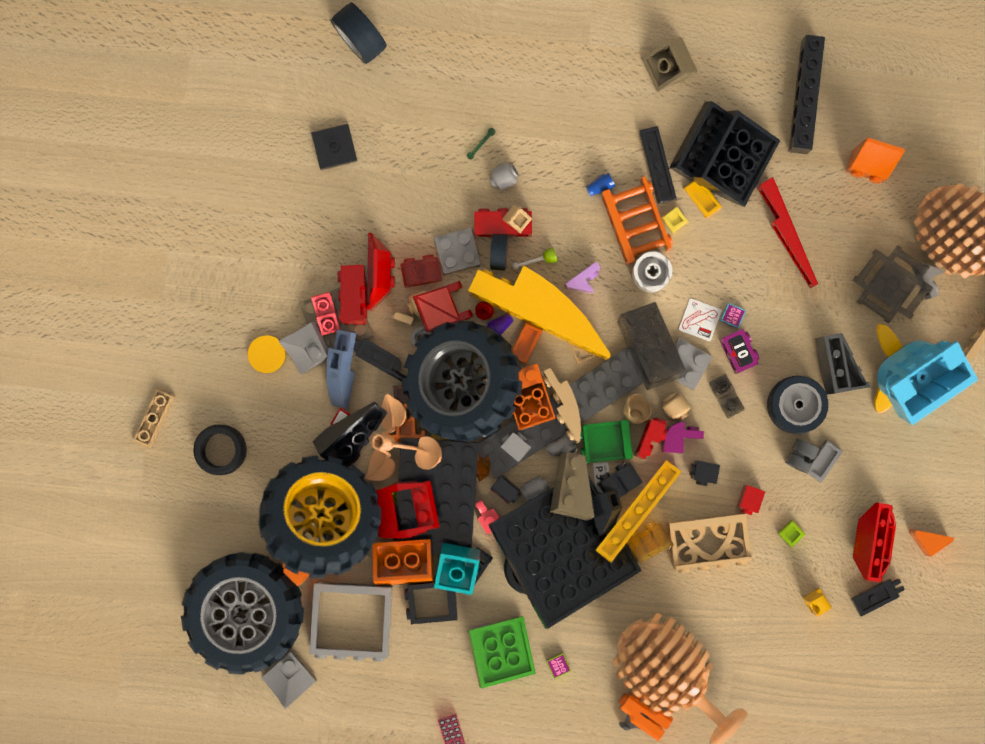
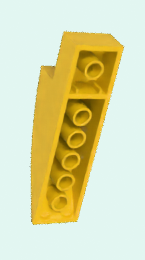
(541, 305)

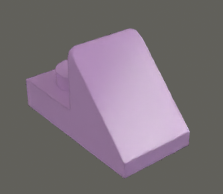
(579, 282)

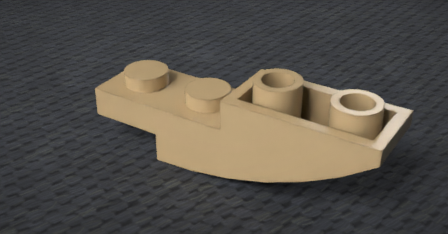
(568, 412)

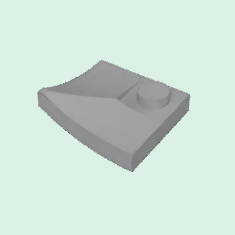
(306, 347)
(289, 679)

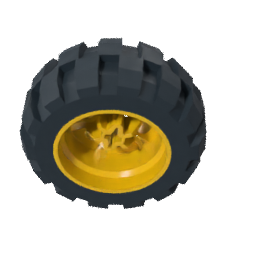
(340, 487)

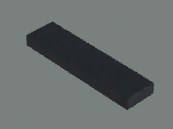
(657, 165)

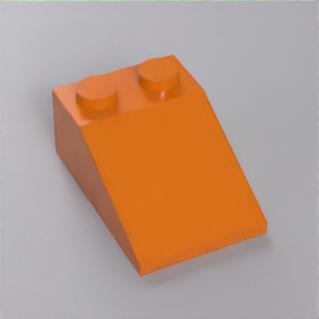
(874, 160)

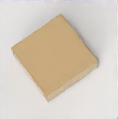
(403, 318)

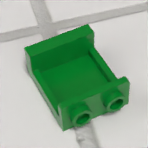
(606, 441)

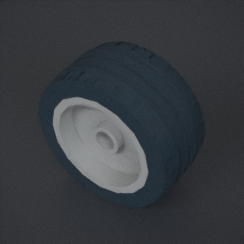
(358, 32)
(810, 412)

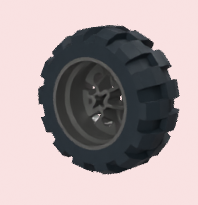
(430, 367)

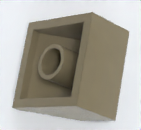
(669, 63)

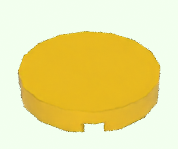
(266, 354)

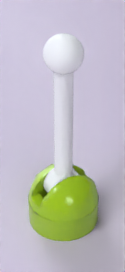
(548, 256)

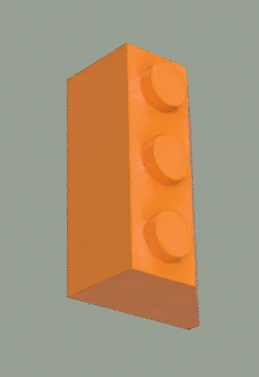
(403, 562)

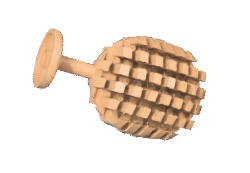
(953, 228)
(670, 672)

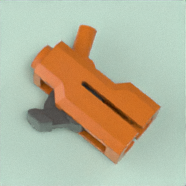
(640, 717)

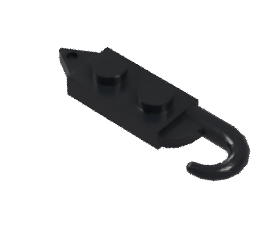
(379, 358)

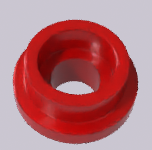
(484, 310)

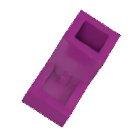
(675, 437)

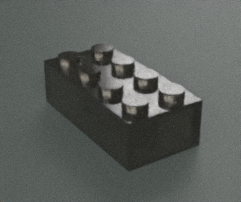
(651, 346)

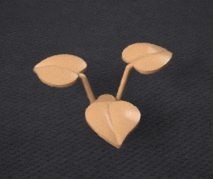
(380, 464)

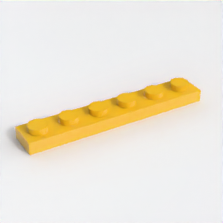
(638, 511)

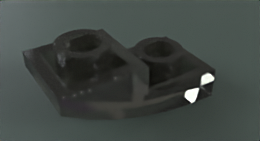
(726, 396)

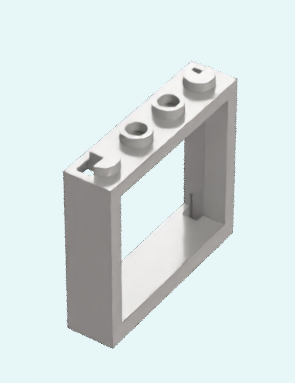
(353, 589)

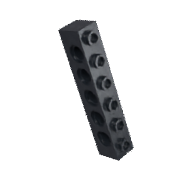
(806, 94)

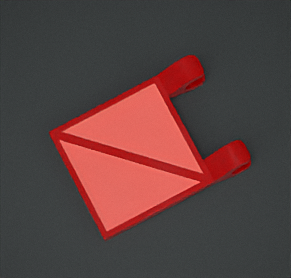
(438, 307)

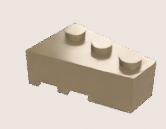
(572, 488)

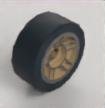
(499, 252)

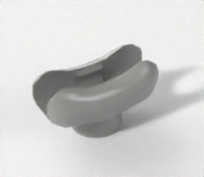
(561, 446)

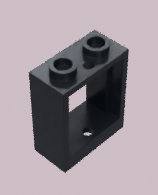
(410, 612)

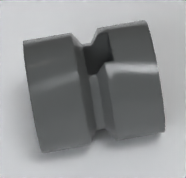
(802, 455)

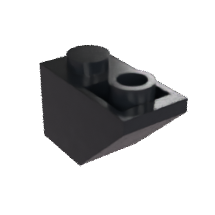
(606, 510)

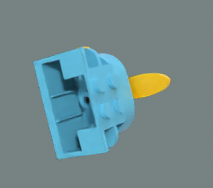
(919, 375)

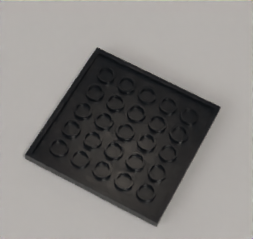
(558, 558)

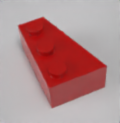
(352, 294)

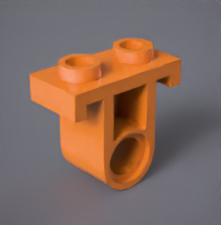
(408, 430)

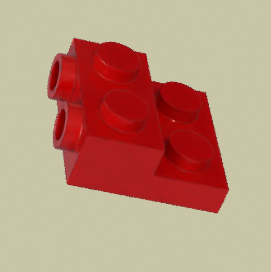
(653, 432)

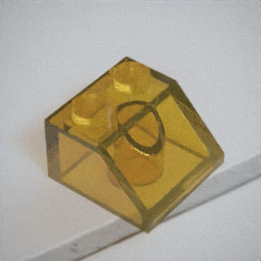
(649, 542)

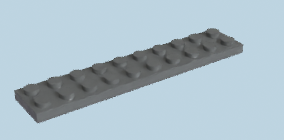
(592, 394)

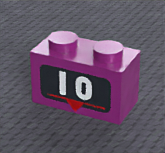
(739, 351)

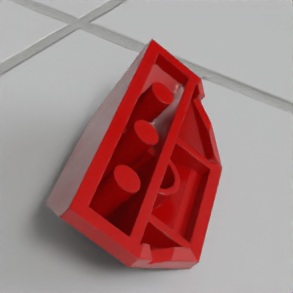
(378, 272)
(875, 541)

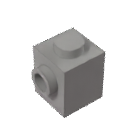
(515, 445)

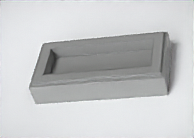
(824, 460)

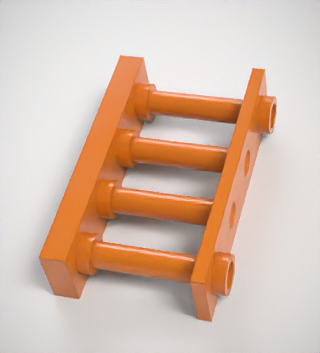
(617, 217)

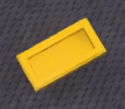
(702, 198)

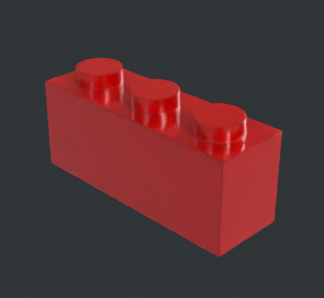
(491, 222)

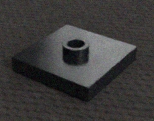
(334, 147)

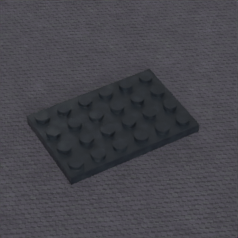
(452, 488)

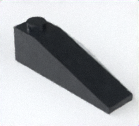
(350, 434)

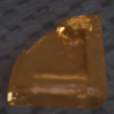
(483, 468)

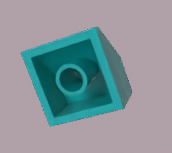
(457, 568)

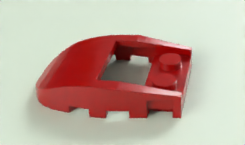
(423, 505)

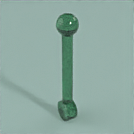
(491, 132)

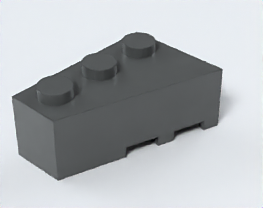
(838, 366)

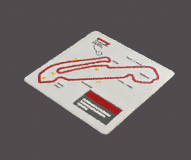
(700, 319)

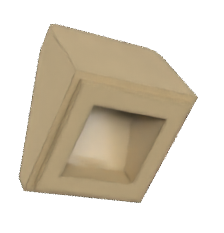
(517, 218)

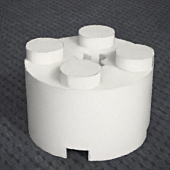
(659, 264)

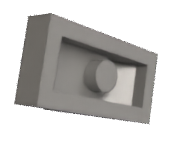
(932, 271)

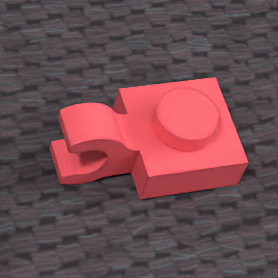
(487, 516)

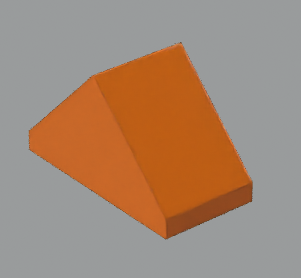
(929, 542)

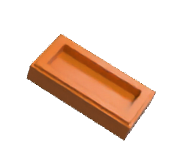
(526, 342)

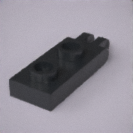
(877, 596)

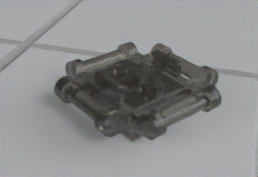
(892, 284)

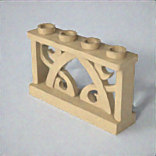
(729, 523)

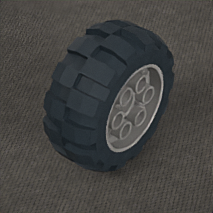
(281, 615)

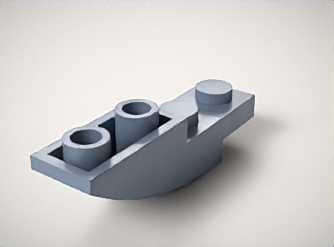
(338, 369)

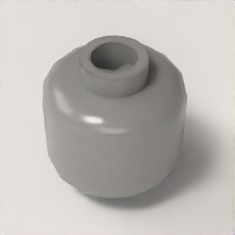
(504, 176)

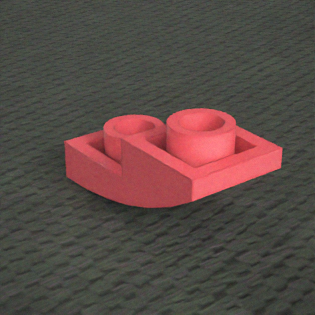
(325, 313)

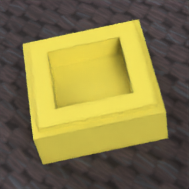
(674, 220)

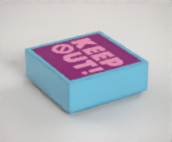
(733, 315)

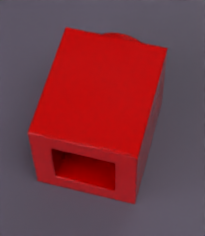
(750, 499)

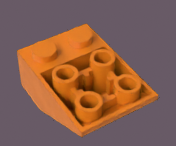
(534, 404)

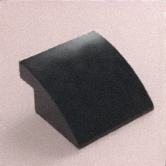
(725, 153)

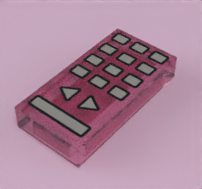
(451, 730)

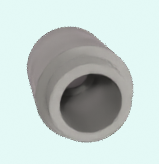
(534, 488)

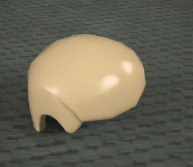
(637, 409)

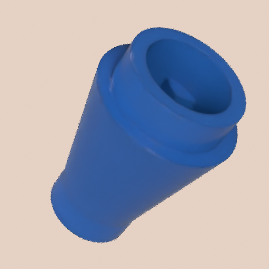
(601, 184)

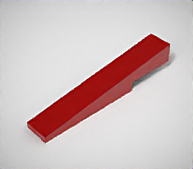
(786, 231)

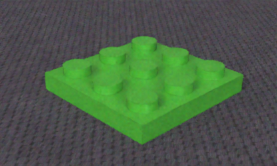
(501, 652)

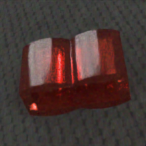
(421, 271)

